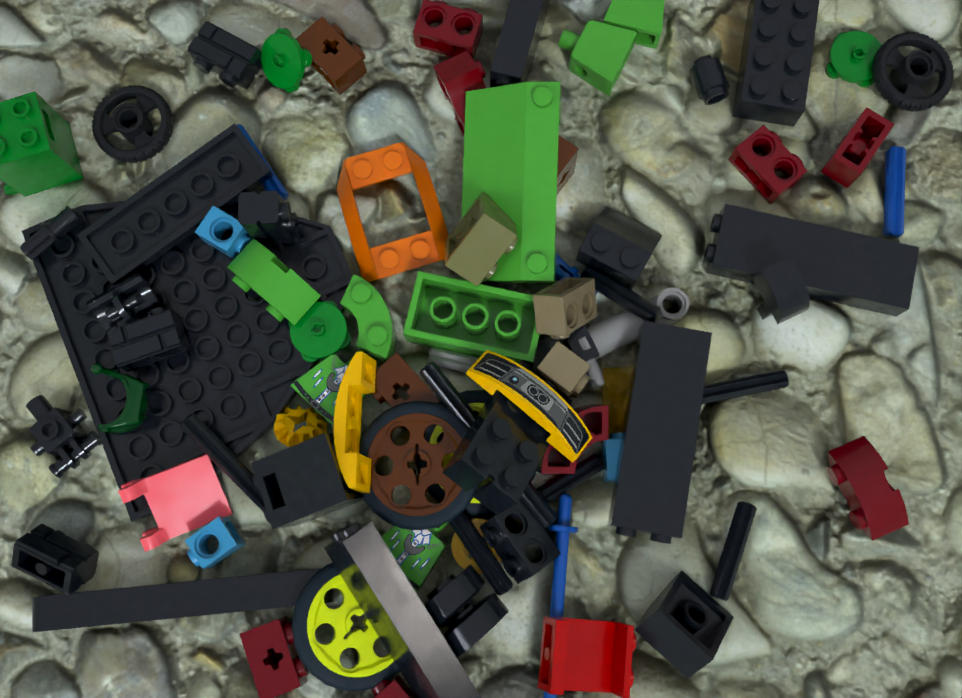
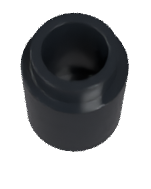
(709, 79)

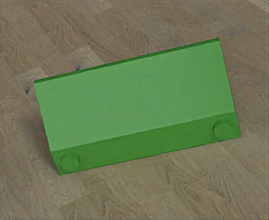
(514, 160)

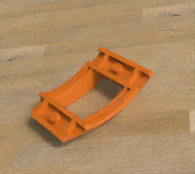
(401, 254)

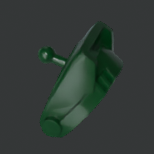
(135, 404)

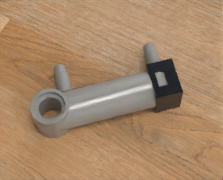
(620, 330)

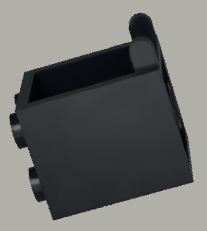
(302, 483)

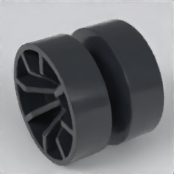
(468, 619)

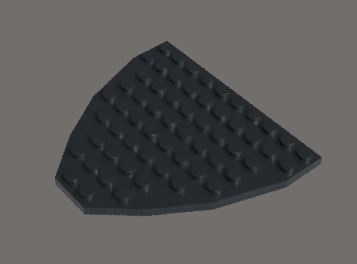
(237, 355)

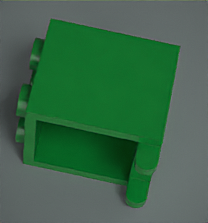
(35, 146)

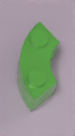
(273, 281)
(373, 317)

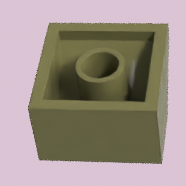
(480, 240)

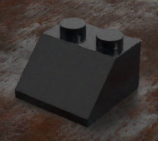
(618, 247)
(685, 625)

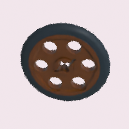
(378, 442)

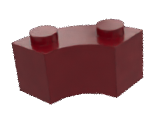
(457, 77)
(596, 420)
(862, 479)

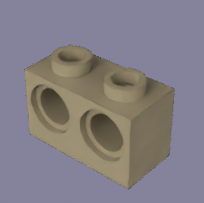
(565, 306)
(565, 370)

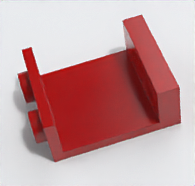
(586, 656)

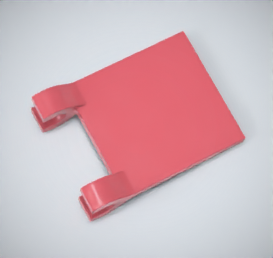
(179, 499)

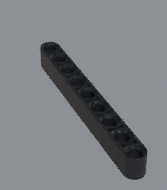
(170, 600)

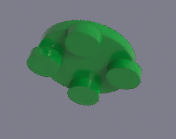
(853, 57)
(284, 60)
(320, 332)

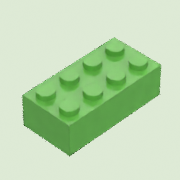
(471, 318)

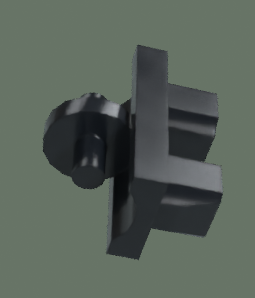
(122, 301)

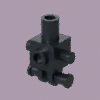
(58, 433)

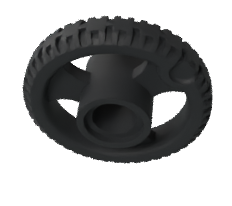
(922, 62)
(124, 115)

